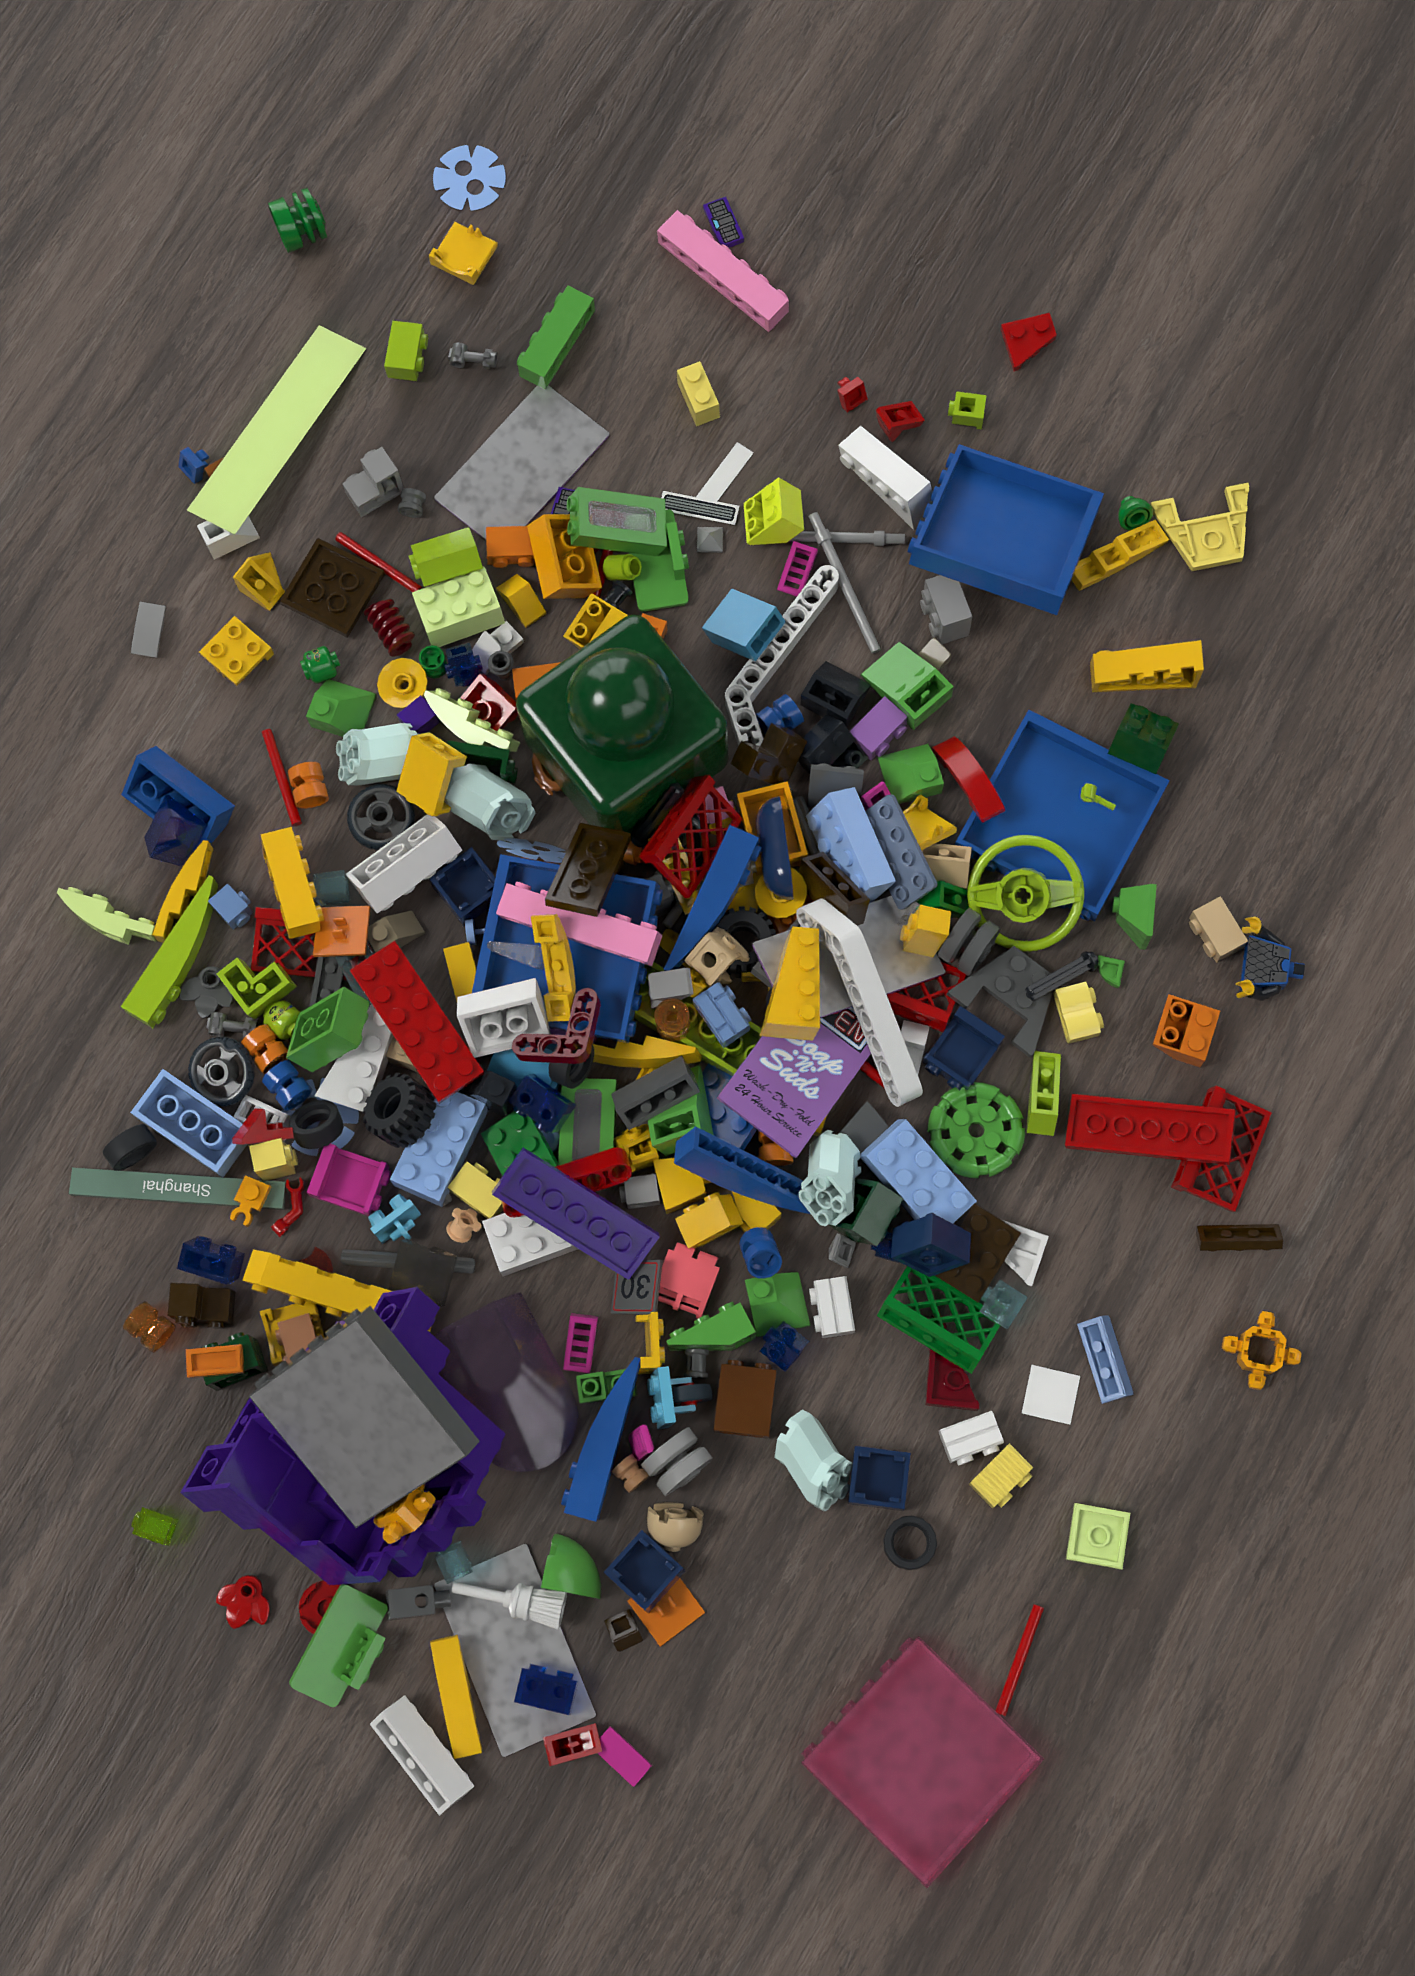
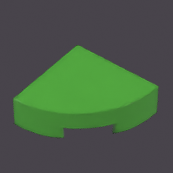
(1111, 970)

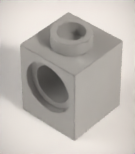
(640, 1191)

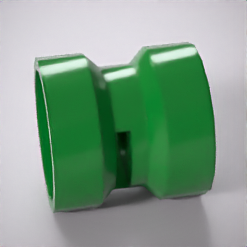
(433, 656)

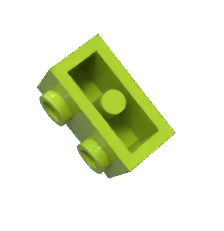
(405, 351)

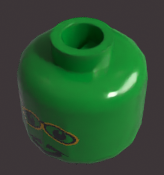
(320, 664)

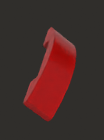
(970, 777)

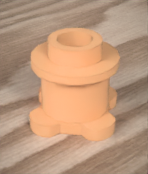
(462, 1226)

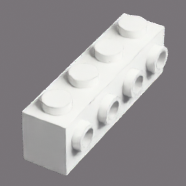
(422, 1755)

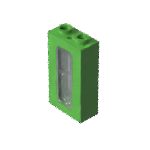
(617, 521)
(592, 1121)

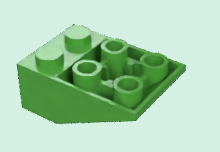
(909, 683)
(681, 1118)
(719, 1333)

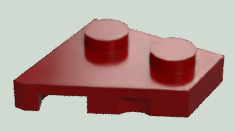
(1027, 337)

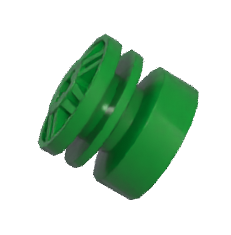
(297, 220)

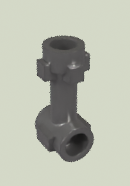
(458, 355)
(219, 1024)

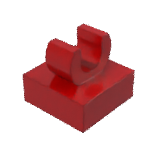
(851, 393)

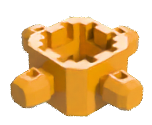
(1256, 1379)
(404, 1514)

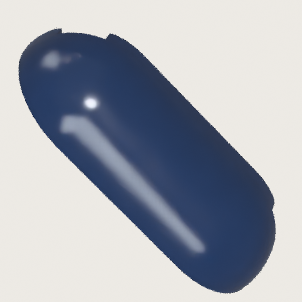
(774, 849)

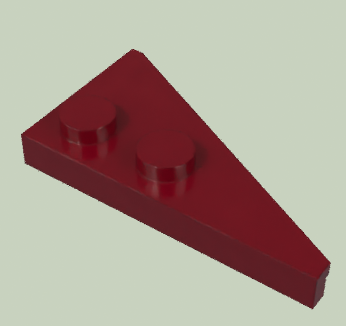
(948, 1384)

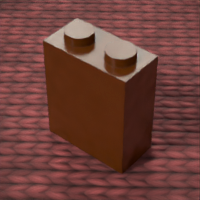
(745, 1399)

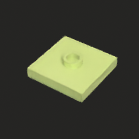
(1098, 1536)

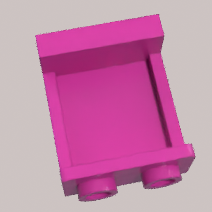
(349, 1180)

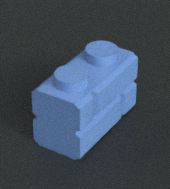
(722, 1014)

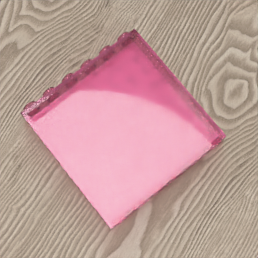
(921, 1760)

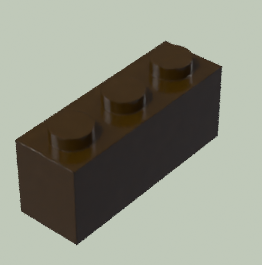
(830, 883)

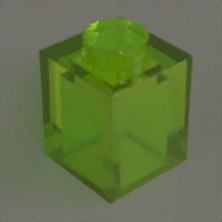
(154, 1526)

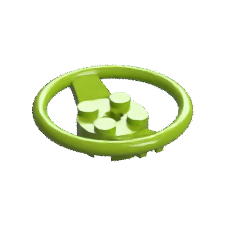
(1044, 892)

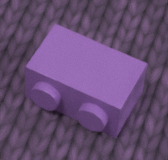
(879, 728)

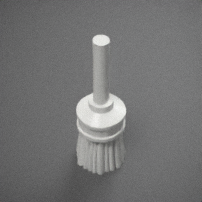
(523, 1601)

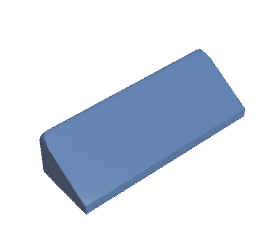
(1105, 1359)

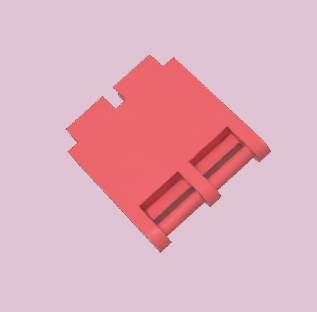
(688, 1279)

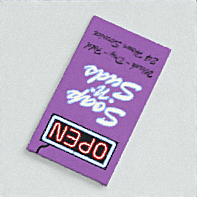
(794, 1083)

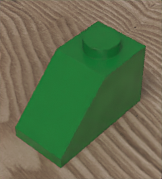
(947, 898)

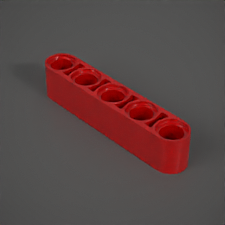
(593, 1171)

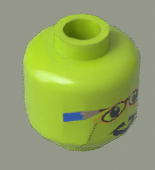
(281, 1018)

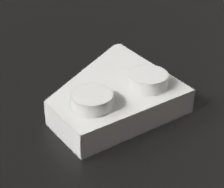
(1026, 1253)

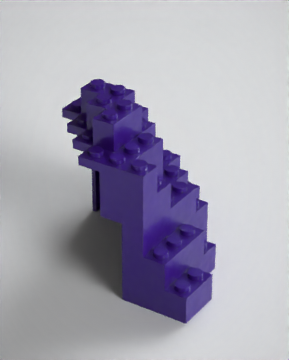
(269, 1488)

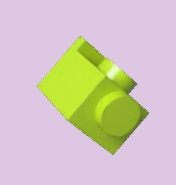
(969, 402)

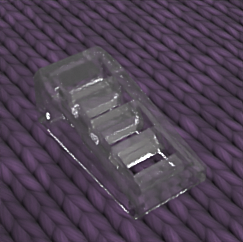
(523, 953)

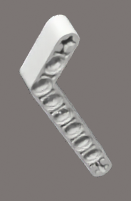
(778, 652)
(867, 997)

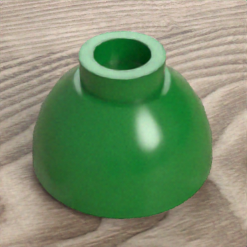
(1134, 513)

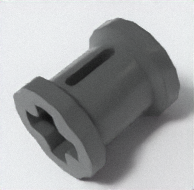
(696, 1363)

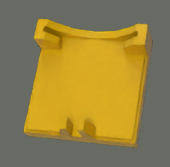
(463, 252)
(236, 651)
(927, 825)
(271, 1317)
(654, 1353)

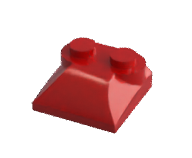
(491, 701)

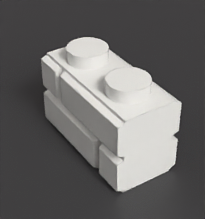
(833, 1307)
(971, 1437)

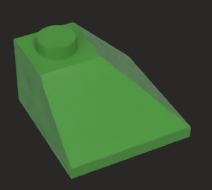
(340, 708)
(911, 773)
(1135, 912)
(775, 1301)

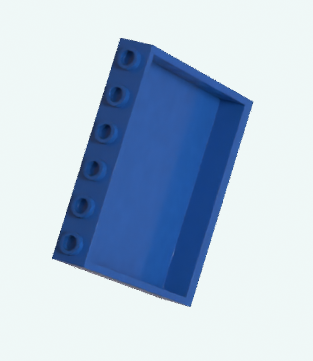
(1005, 529)
(1041, 797)
(609, 975)

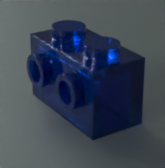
(541, 1104)
(211, 1260)
(546, 1690)

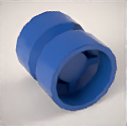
(782, 713)
(287, 1085)
(760, 1252)

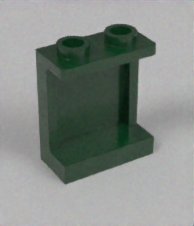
(495, 759)

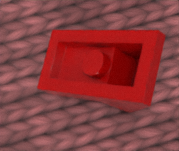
(898, 417)
(256, 1130)

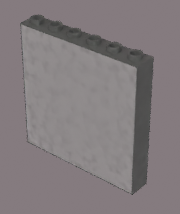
(363, 1416)

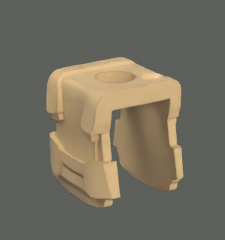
(726, 952)

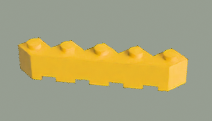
(309, 1284)

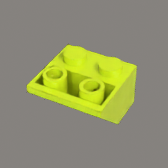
(774, 514)

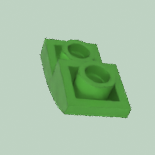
(598, 1385)

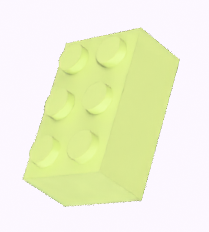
(458, 608)

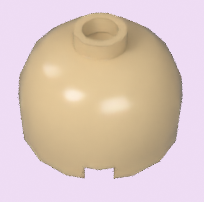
(673, 1525)

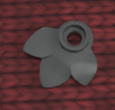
(206, 995)

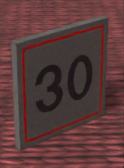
(640, 1292)

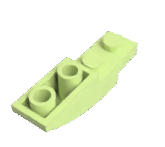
(464, 721)
(99, 915)

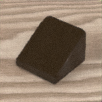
(623, 1630)

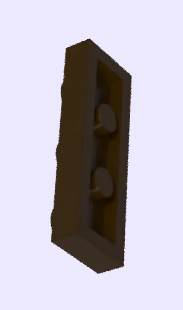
(1239, 1237)

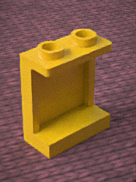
(428, 773)

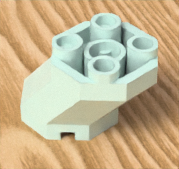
(373, 753)
(488, 802)
(831, 1178)
(813, 1461)

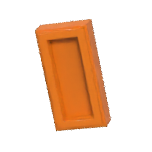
(214, 1361)

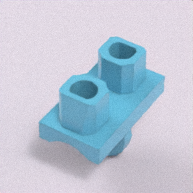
(395, 1223)

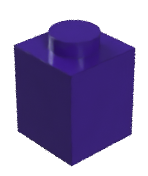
(419, 715)

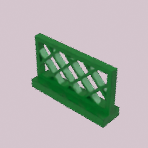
(931, 1331)

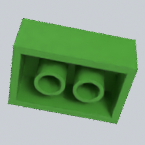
(328, 1029)

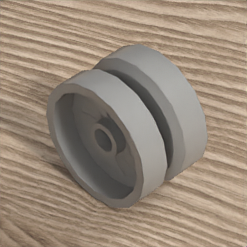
(679, 1464)

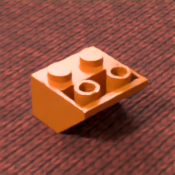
(1186, 1030)

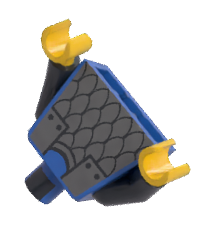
(1265, 963)

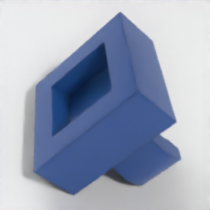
(193, 464)

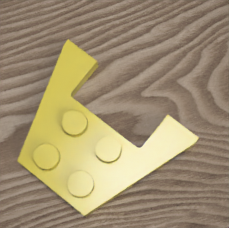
(1208, 539)

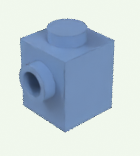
(231, 906)

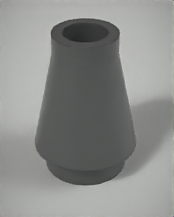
(501, 665)

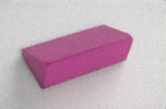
(623, 1756)

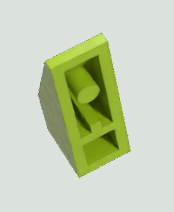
(1044, 1093)

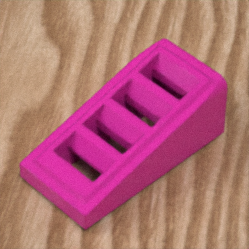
(802, 549)
(582, 1319)
(641, 1443)

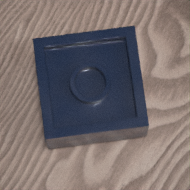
(465, 886)
(931, 1245)
(879, 1478)
(644, 1571)

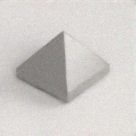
(710, 539)
(841, 1250)

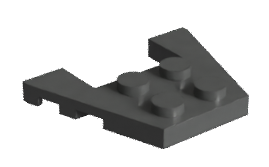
(1006, 981)

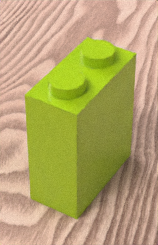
(445, 557)

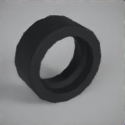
(571, 1074)
(320, 1135)
(129, 1147)
(930, 1536)

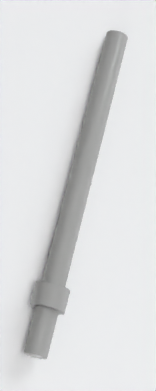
(824, 538)
(879, 538)

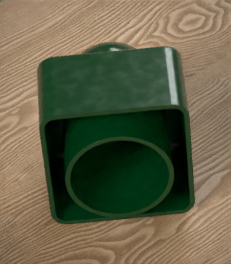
(622, 725)

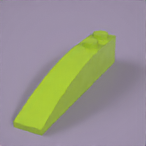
(173, 961)

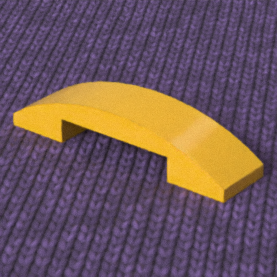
(557, 964)

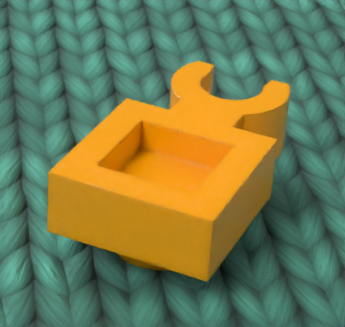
(250, 1196)

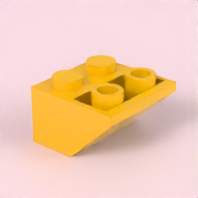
(592, 620)

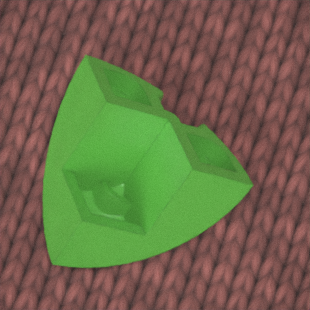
(571, 1569)

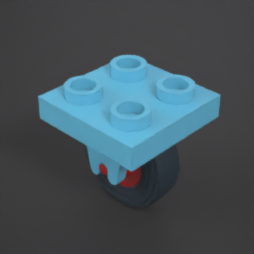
(665, 1398)

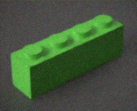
(555, 337)

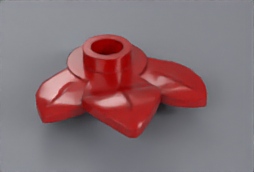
(242, 1605)

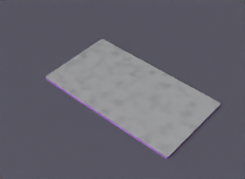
(522, 463)
(882, 935)
(500, 1646)

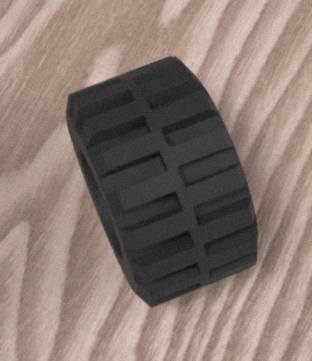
(745, 921)
(399, 1110)

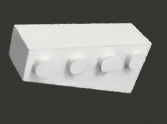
(887, 475)
(361, 1068)

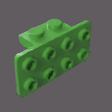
(663, 576)
(341, 1647)

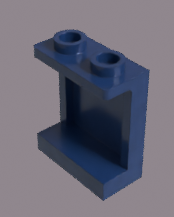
(963, 1050)

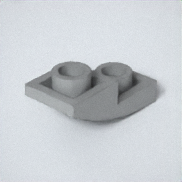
(148, 629)

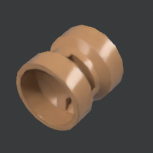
(630, 1473)

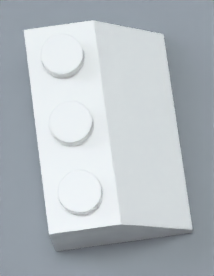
(500, 1014)

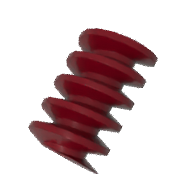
(390, 627)

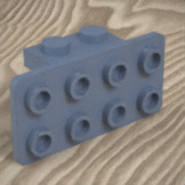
(902, 852)

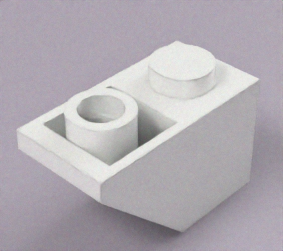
(222, 542)

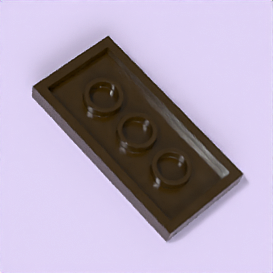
(588, 869)

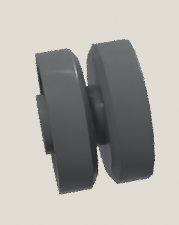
(972, 943)

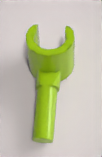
(1088, 794)

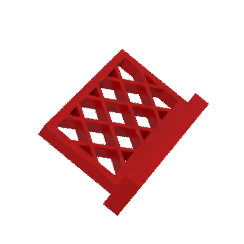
(681, 818)
(274, 918)
(921, 1012)
(1189, 1170)

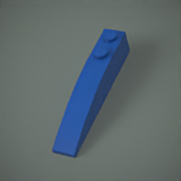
(717, 891)
(737, 1170)
(599, 1451)

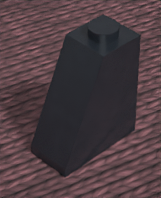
(493, 1091)

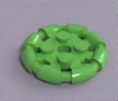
(980, 1114)

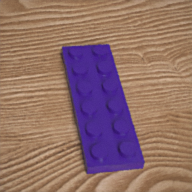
(575, 1213)

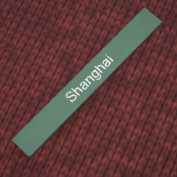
(166, 1187)

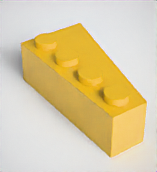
(1148, 668)
(290, 882)
(796, 990)

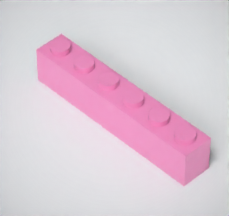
(723, 270)
(600, 932)

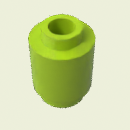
(621, 567)

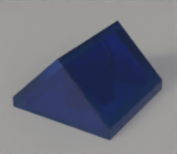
(174, 833)

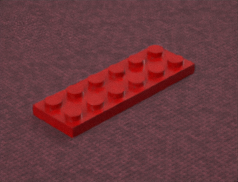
(417, 1022)
(1150, 1129)

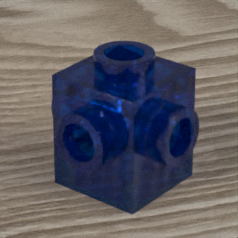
(462, 665)
(783, 1345)

